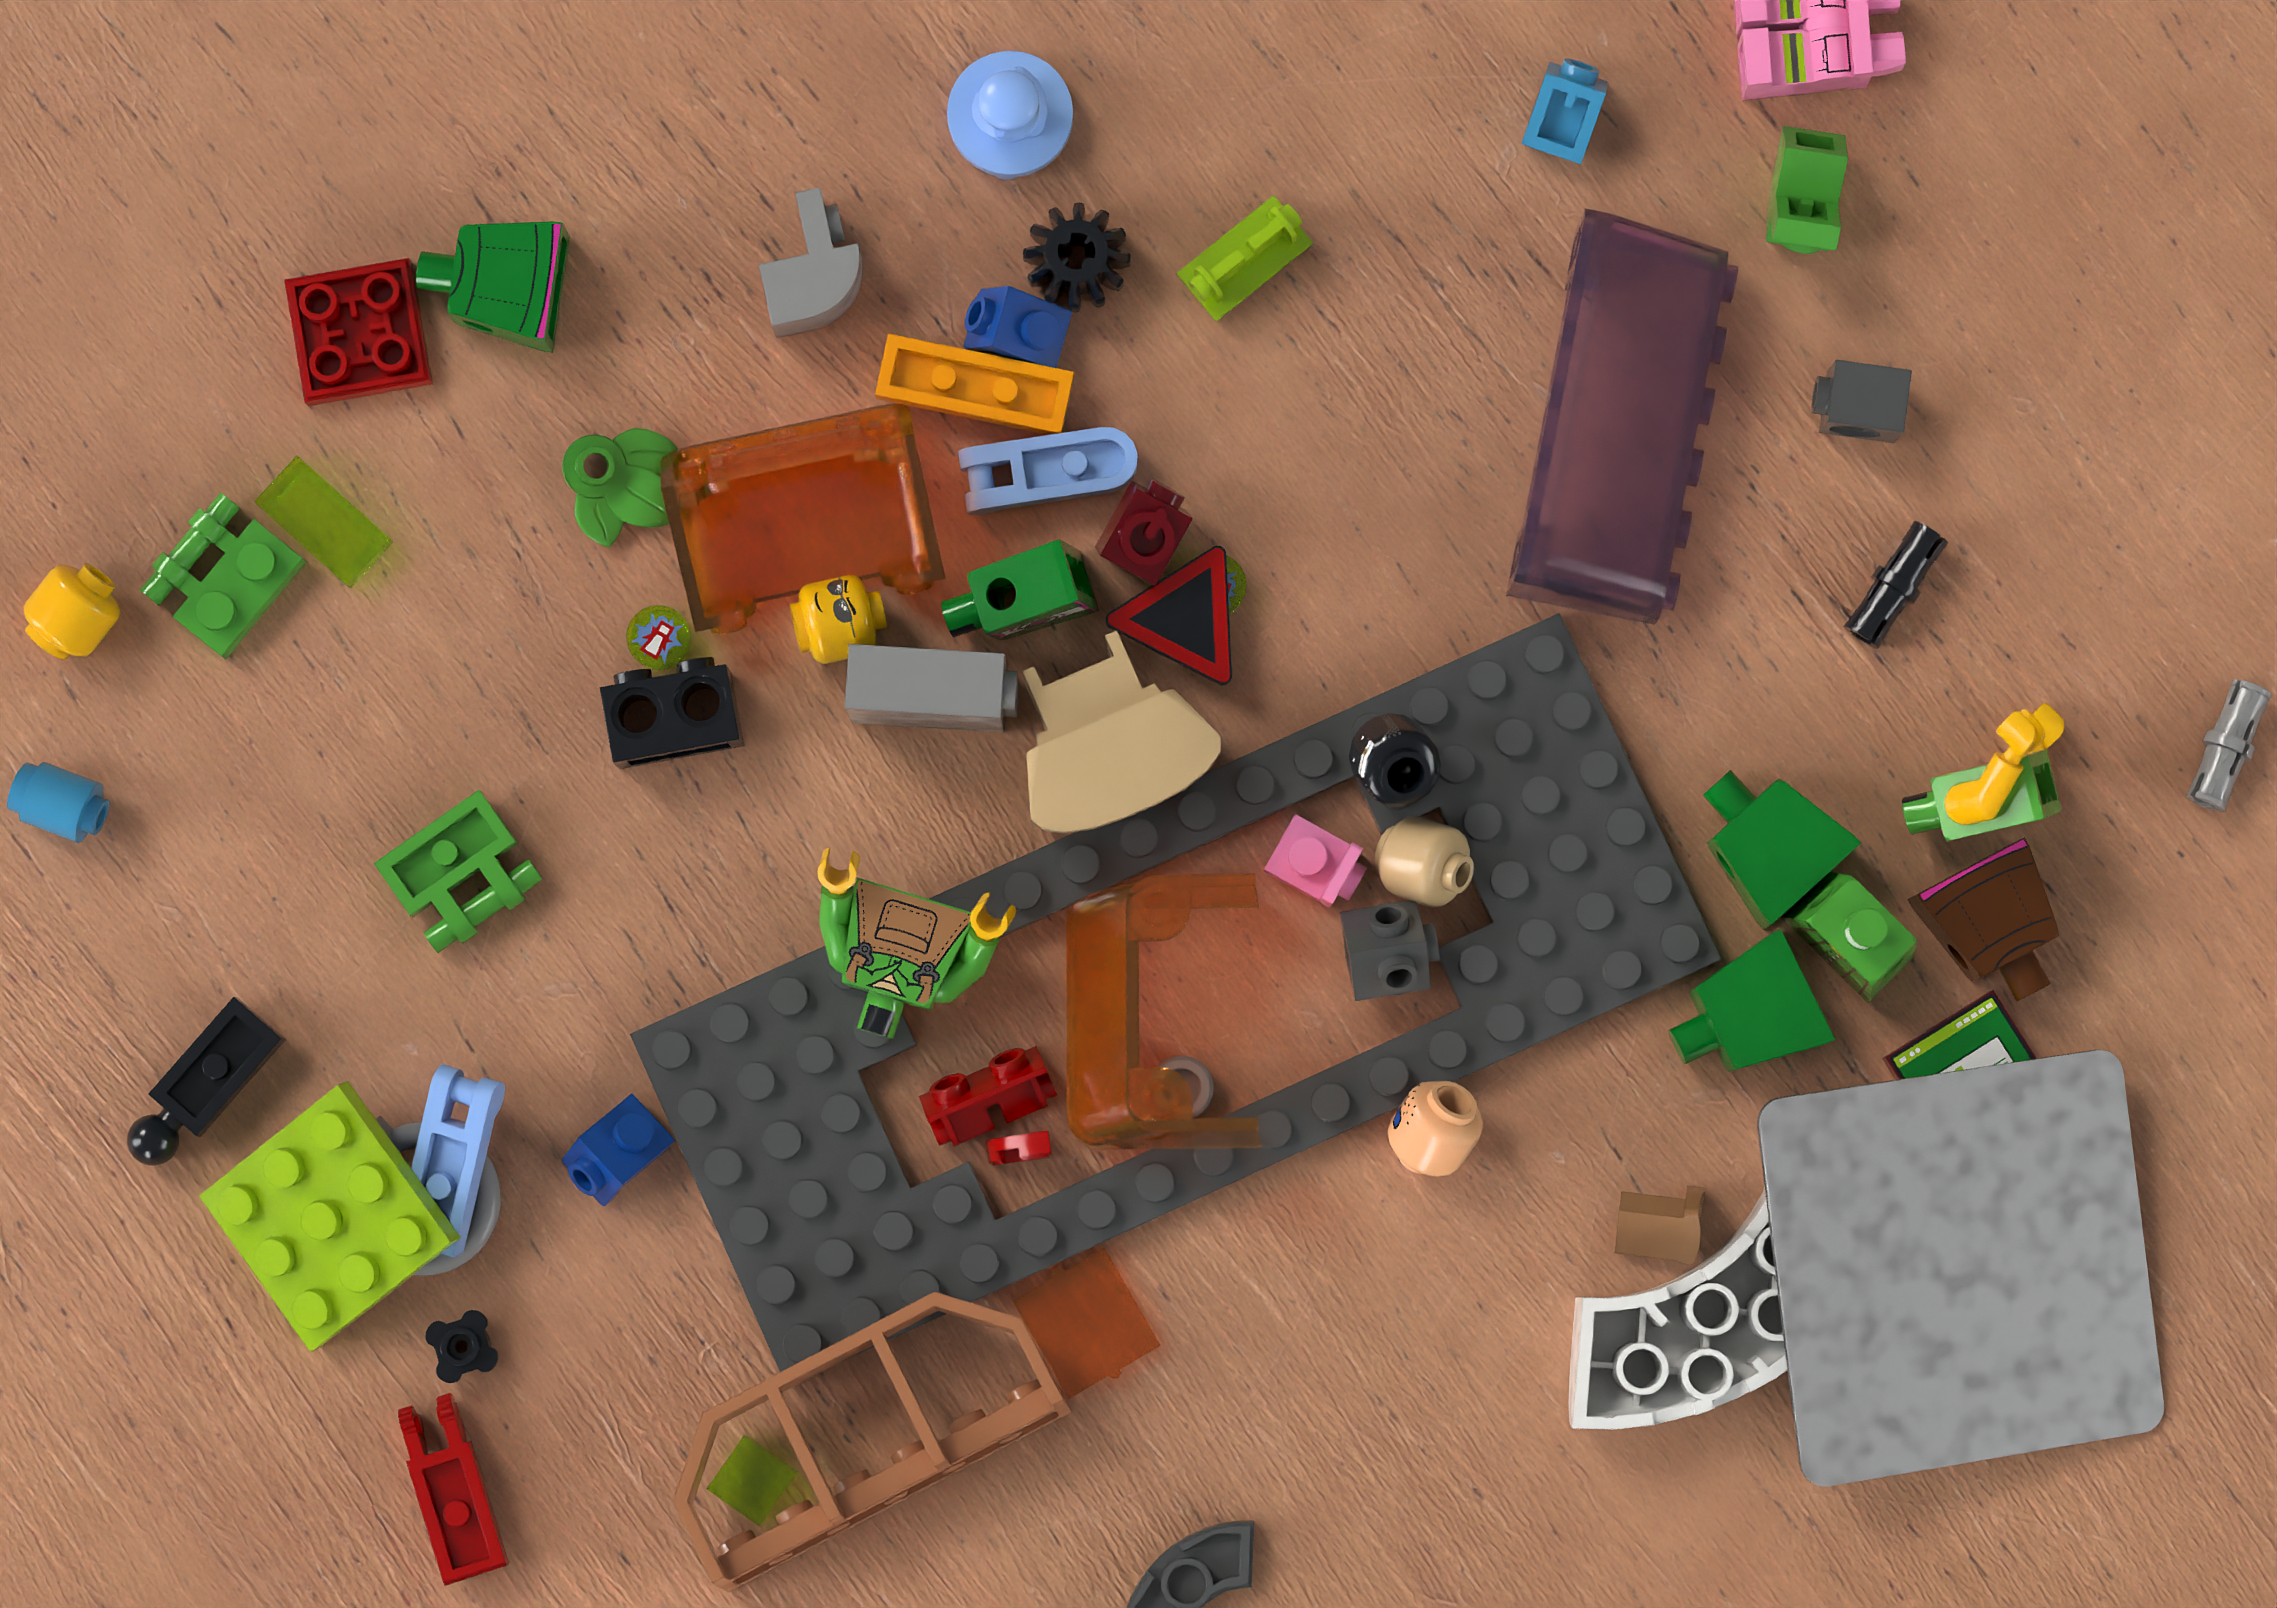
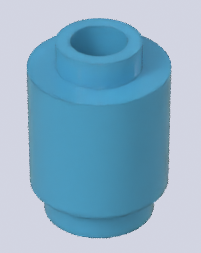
(58, 801)

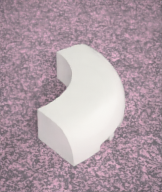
(1682, 1342)

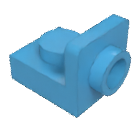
(1566, 110)

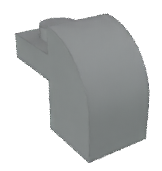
(816, 286)

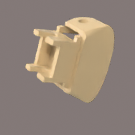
(1110, 745)

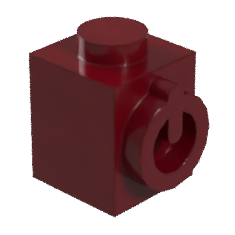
(1145, 530)

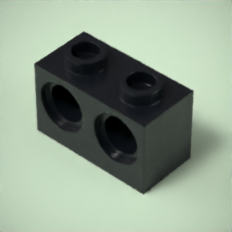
(673, 732)

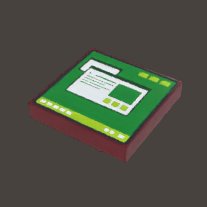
(1967, 1039)

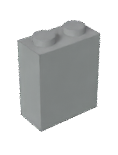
(930, 688)

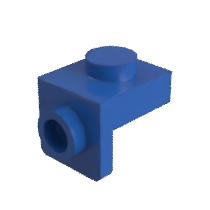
(1016, 326)
(616, 1150)

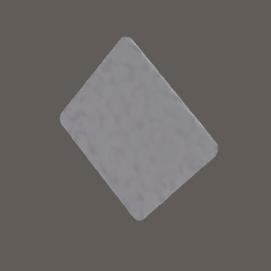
(1960, 1266)

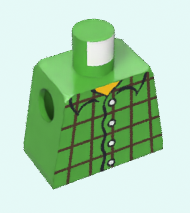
(1852, 933)

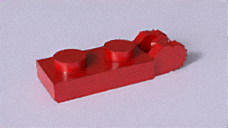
(452, 1496)

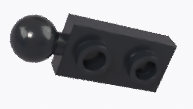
(204, 1081)

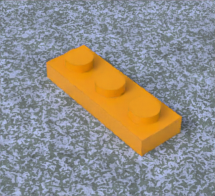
(974, 385)

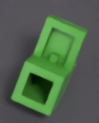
(1807, 190)

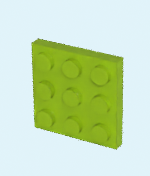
(329, 1216)

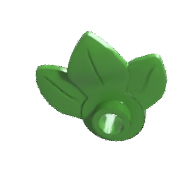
(626, 490)

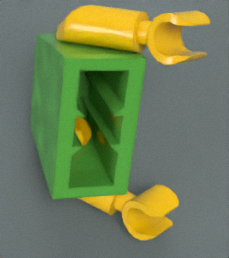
(1998, 794)

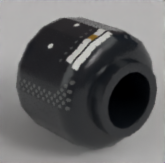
(1394, 760)

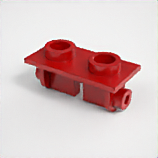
(959, 1102)

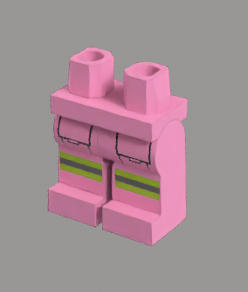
(1812, 45)

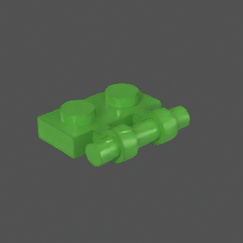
(236, 588)
(448, 854)

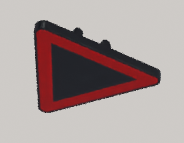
(1184, 617)

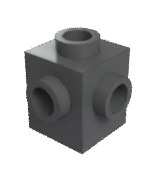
(1388, 949)

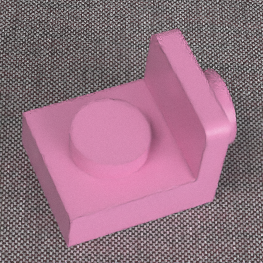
(1316, 862)

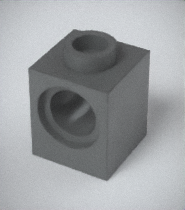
(1862, 401)

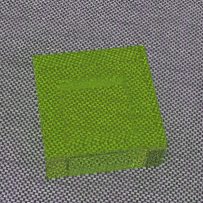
(752, 1480)

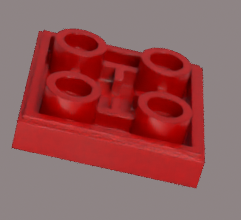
(358, 332)

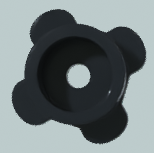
(478, 1355)

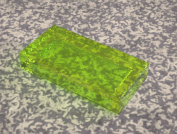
(323, 521)

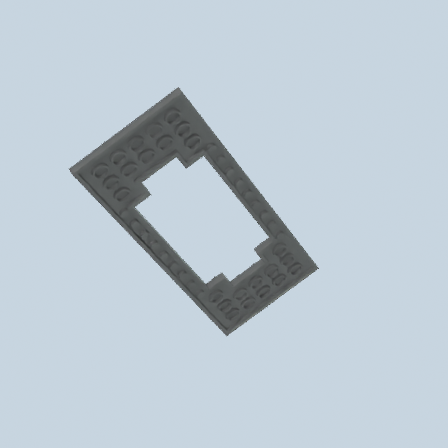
(1579, 919)

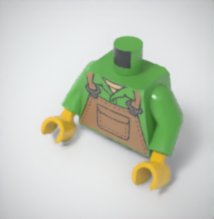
(901, 944)

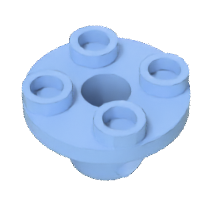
(1010, 114)

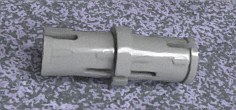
(2228, 745)

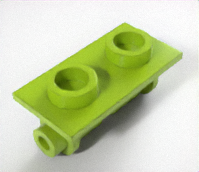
(1245, 257)

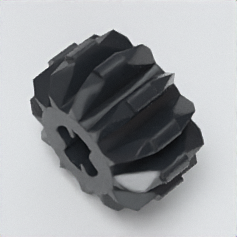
(1059, 243)

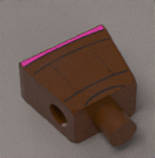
(1993, 918)

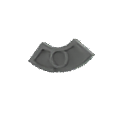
(1198, 1568)

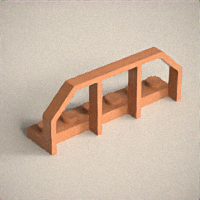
(860, 1494)

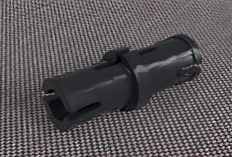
(1896, 584)

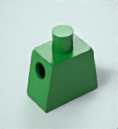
(1773, 844)
(1753, 1010)

